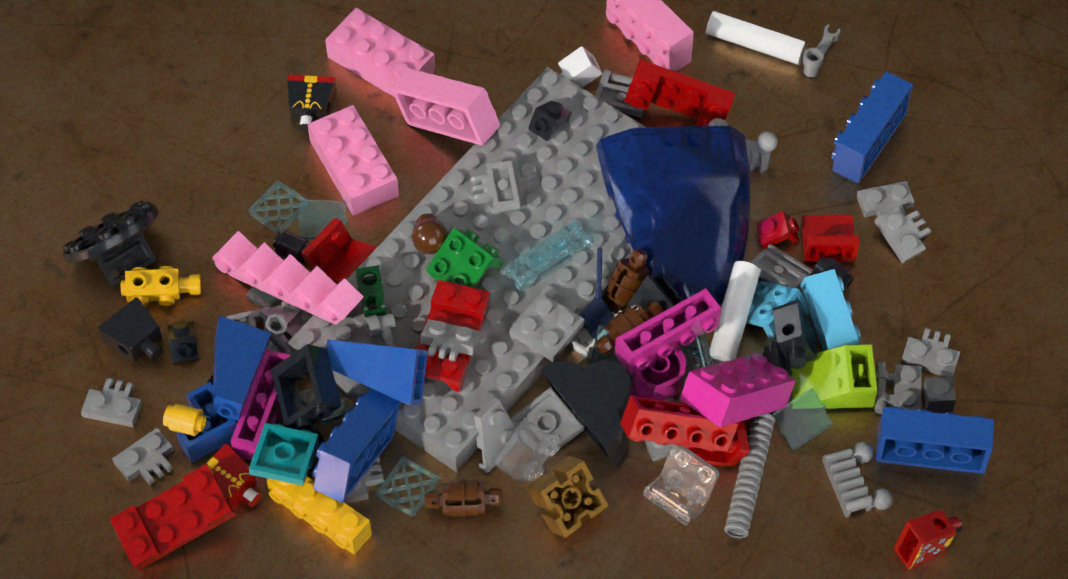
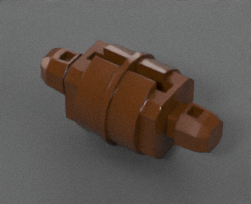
(626, 280)
(624, 322)
(464, 498)

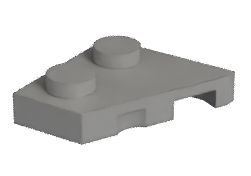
(493, 431)

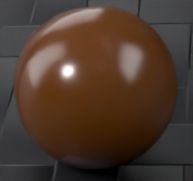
(428, 234)

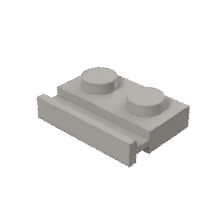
(780, 267)

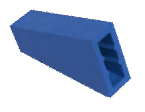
(236, 362)
(383, 368)

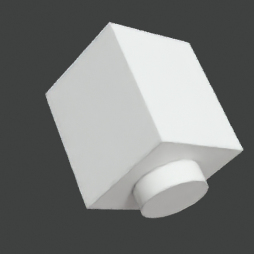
(580, 67)

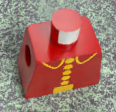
(234, 477)

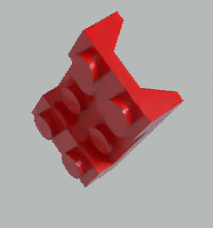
(678, 93)
(459, 307)
(172, 518)

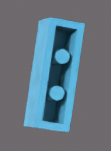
(829, 310)

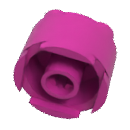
(662, 377)

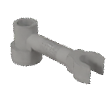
(814, 56)
(279, 324)
(381, 326)

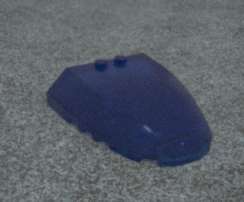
(682, 200)

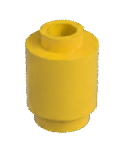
(184, 419)

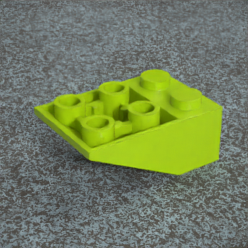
(839, 377)

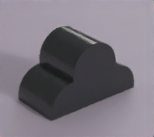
(597, 400)

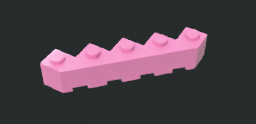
(287, 279)

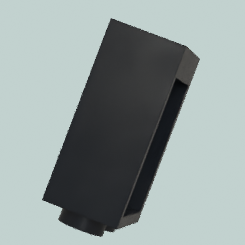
(317, 363)

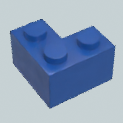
(216, 431)

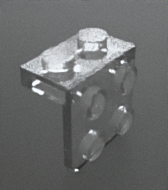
(526, 452)
(683, 485)

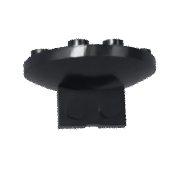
(117, 245)

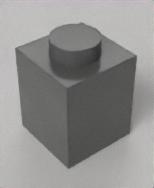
(938, 394)

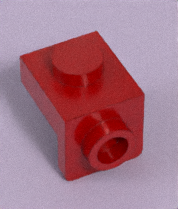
(777, 229)

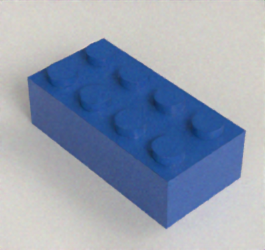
(871, 126)
(934, 439)
(355, 444)

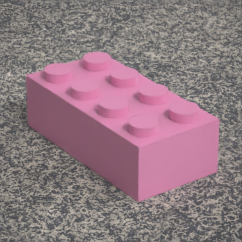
(654, 31)
(376, 51)
(446, 106)
(353, 160)

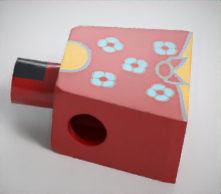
(926, 537)

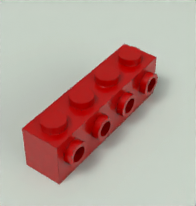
(674, 424)

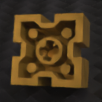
(567, 496)

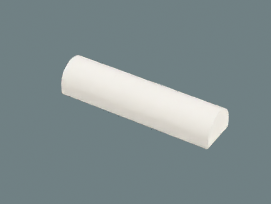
(755, 37)
(734, 312)

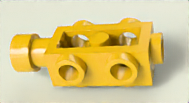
(153, 290)

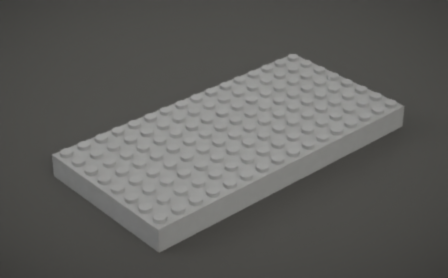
(555, 186)

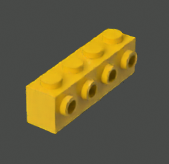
(325, 514)

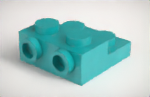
(284, 454)

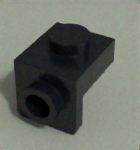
(547, 118)
(182, 341)

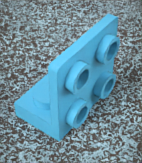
(766, 298)

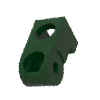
(372, 290)

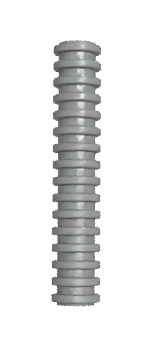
(749, 476)

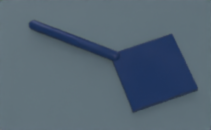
(596, 312)

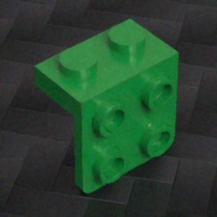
(463, 259)

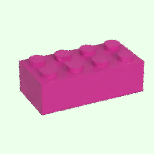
(737, 389)

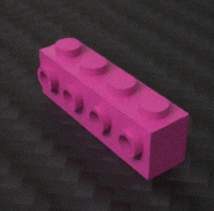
(667, 331)
(260, 407)

